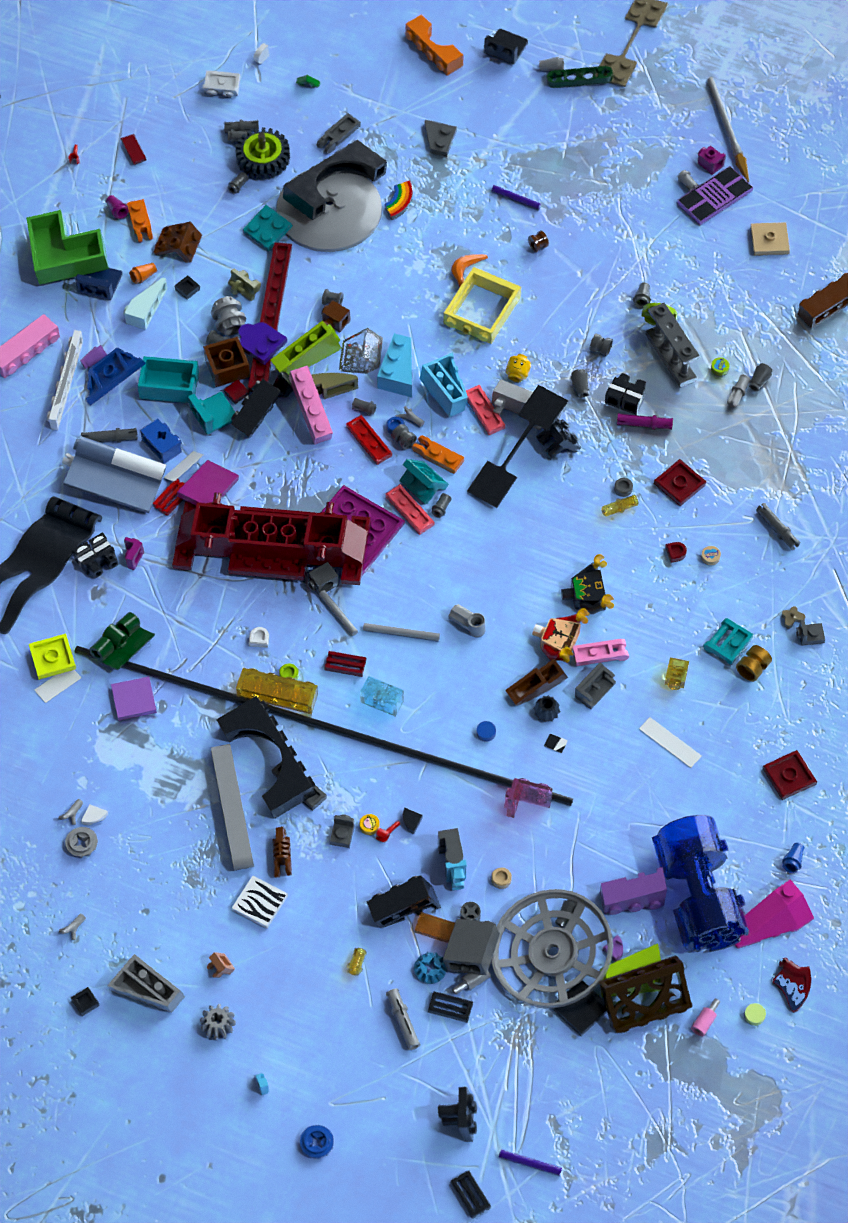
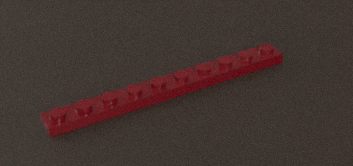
(272, 303)

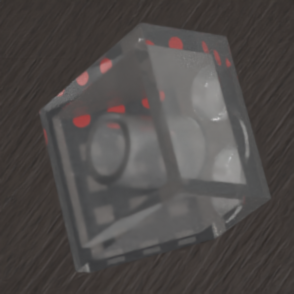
(361, 352)

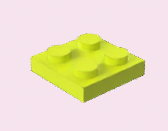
(52, 656)

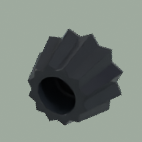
(546, 708)

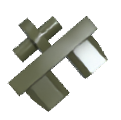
(241, 284)

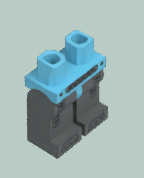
(455, 866)

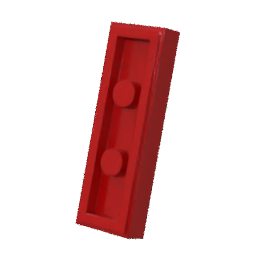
(369, 439)

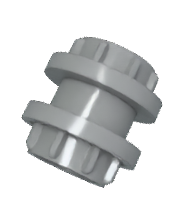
(228, 315)

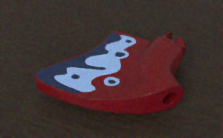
(794, 983)

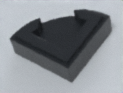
(411, 819)

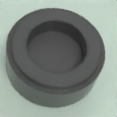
(623, 487)

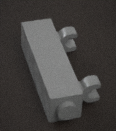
(511, 398)

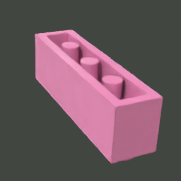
(27, 344)
(310, 405)

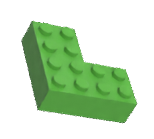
(60, 255)

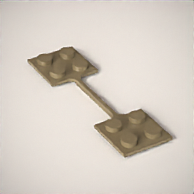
(643, 13)

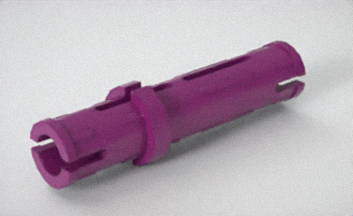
(645, 421)

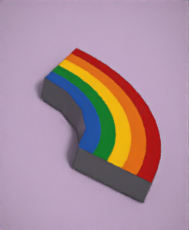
(402, 198)

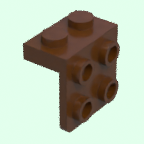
(179, 238)

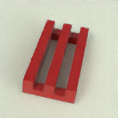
(168, 495)

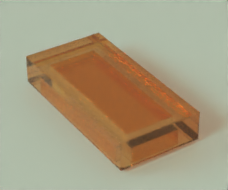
(434, 927)

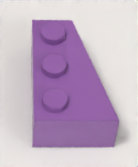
(634, 894)

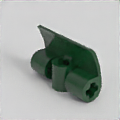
(120, 642)

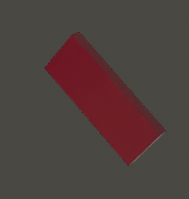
(133, 149)

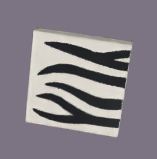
(259, 902)

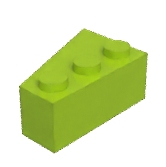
(634, 961)

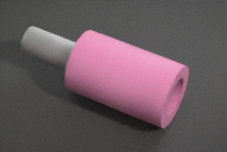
(705, 1018)

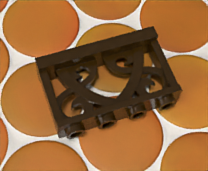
(656, 1010)

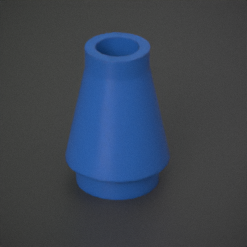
(793, 860)

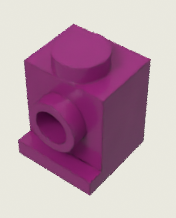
(711, 159)

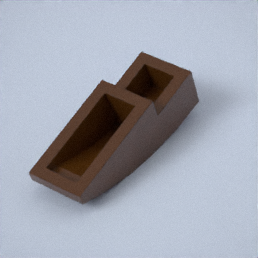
(536, 683)

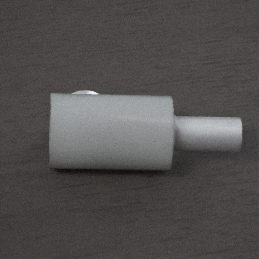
(470, 981)

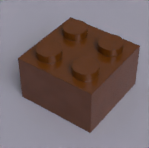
(226, 361)

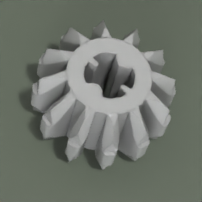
(222, 1015)

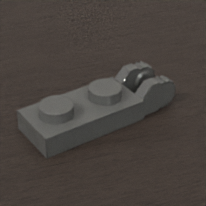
(338, 132)

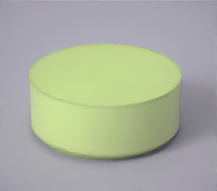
(755, 1014)

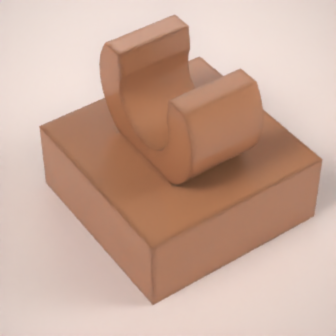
(221, 963)

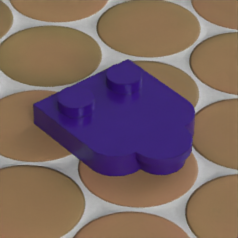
(261, 341)

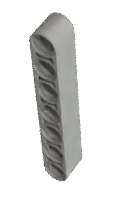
(232, 807)

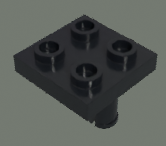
(563, 438)
(461, 1114)

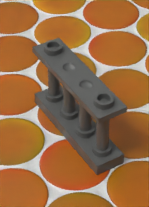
(672, 345)

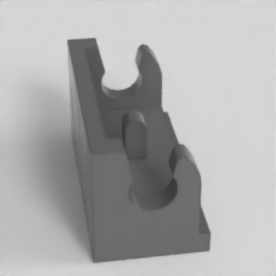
(595, 686)

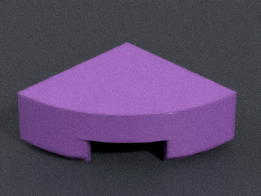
(617, 949)

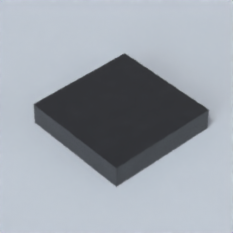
(583, 1013)

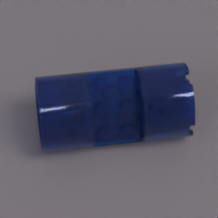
(711, 915)

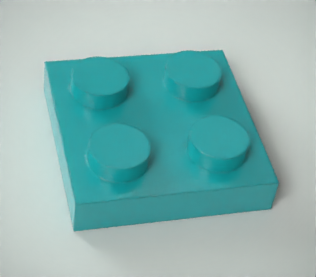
(267, 227)

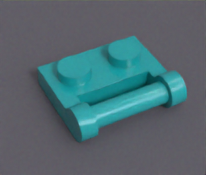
(733, 644)

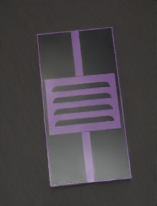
(715, 195)

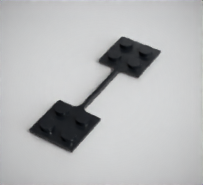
(493, 480)

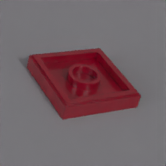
(680, 482)
(789, 775)

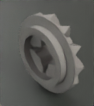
(84, 834)

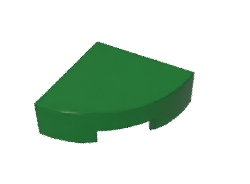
(308, 80)

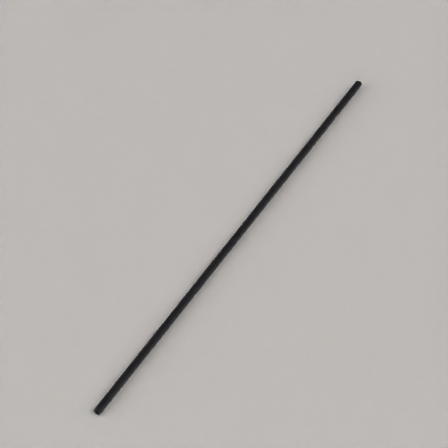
(326, 726)

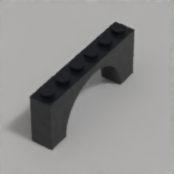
(352, 159)
(292, 784)

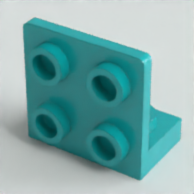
(212, 412)

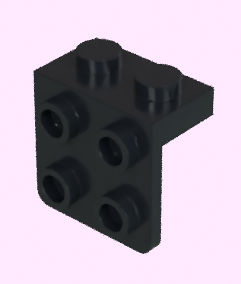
(505, 45)

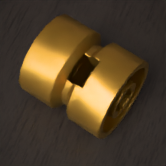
(754, 663)

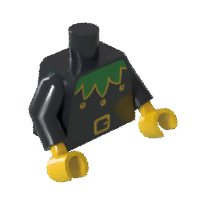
(588, 588)

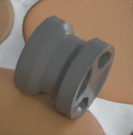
(470, 909)

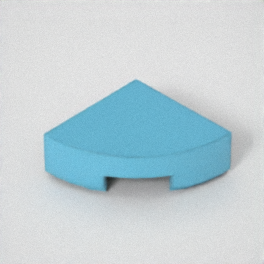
(262, 1083)

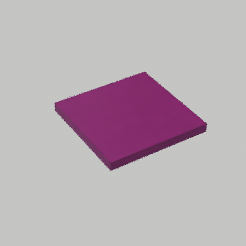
(383, 523)

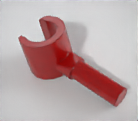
(74, 155)
(383, 835)

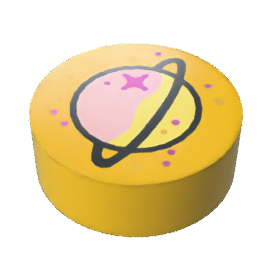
(369, 824)

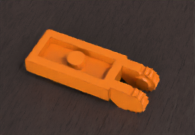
(140, 219)
(438, 454)

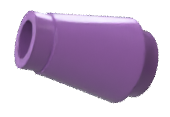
(93, 356)

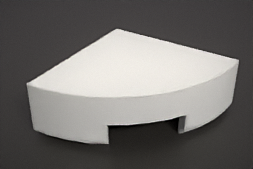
(93, 815)

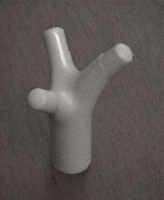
(411, 416)
(72, 811)
(73, 926)

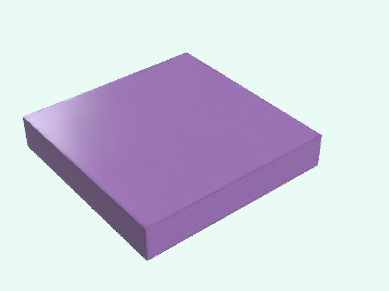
(133, 698)

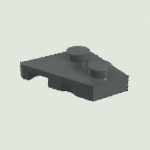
(440, 137)

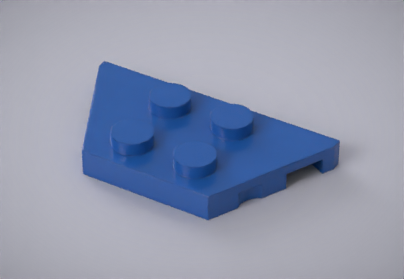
(111, 372)

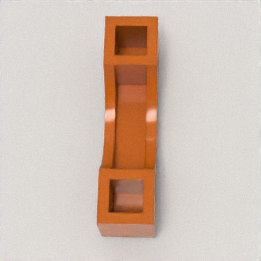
(446, 57)

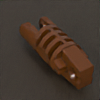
(281, 852)

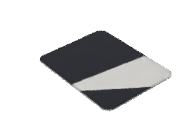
(555, 743)

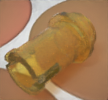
(356, 962)

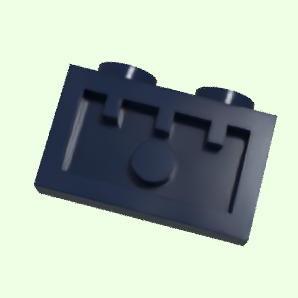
(100, 283)

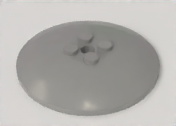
(345, 223)

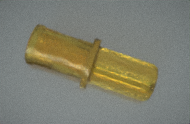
(620, 505)

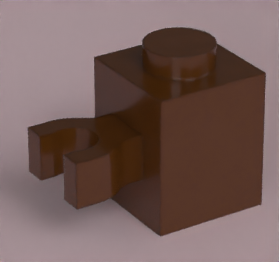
(336, 316)

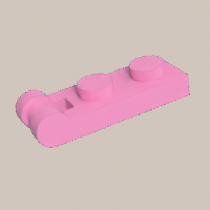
(600, 652)

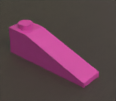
(776, 914)

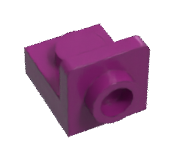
(134, 552)

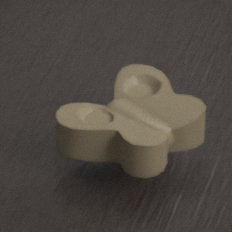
(792, 616)

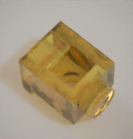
(676, 673)

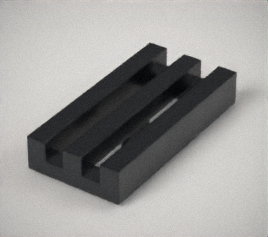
(441, 1012)
(479, 1209)

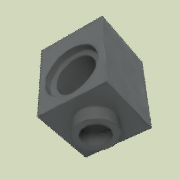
(323, 578)

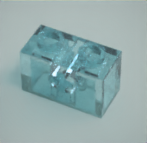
(382, 696)

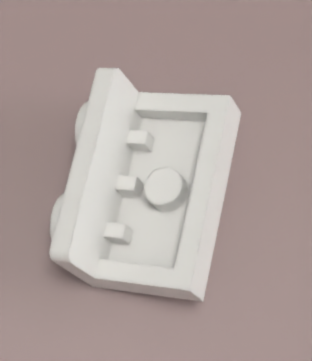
(221, 82)

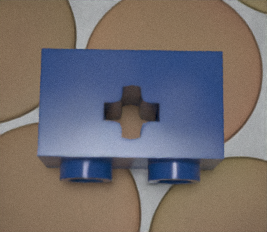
(161, 440)

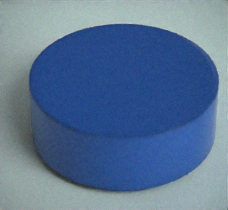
(393, 422)
(486, 731)

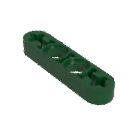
(580, 79)

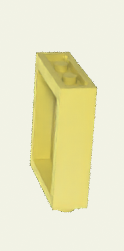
(491, 283)

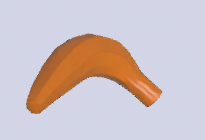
(462, 263)

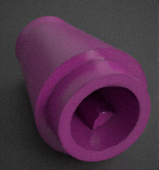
(117, 207)

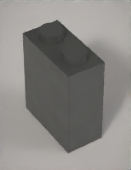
(471, 946)

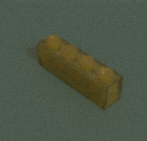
(278, 690)

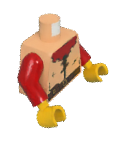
(560, 635)

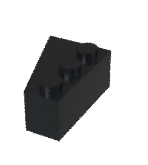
(255, 407)
(402, 901)

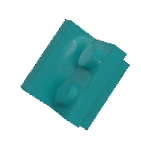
(422, 480)

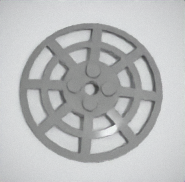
(545, 940)

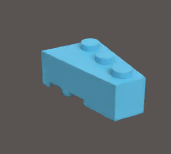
(396, 367)
(444, 384)

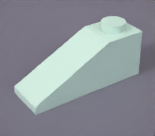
(145, 304)

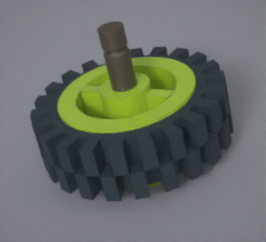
(262, 153)

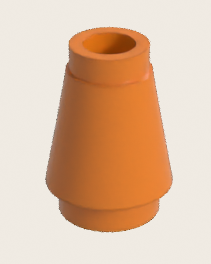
(141, 273)

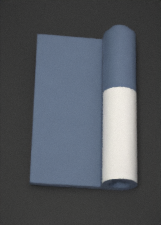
(114, 474)

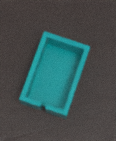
(168, 379)

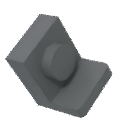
(810, 633)
(342, 831)

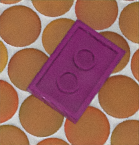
(207, 481)

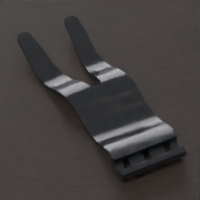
(45, 552)

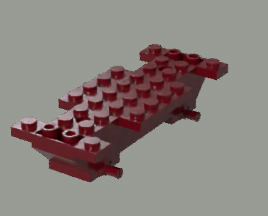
(272, 540)

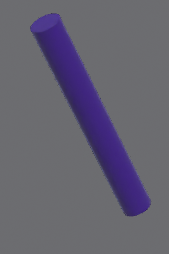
(534, 204)
(530, 1162)

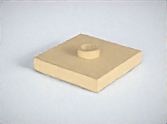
(770, 238)

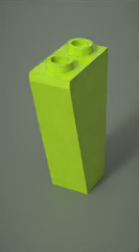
(308, 349)

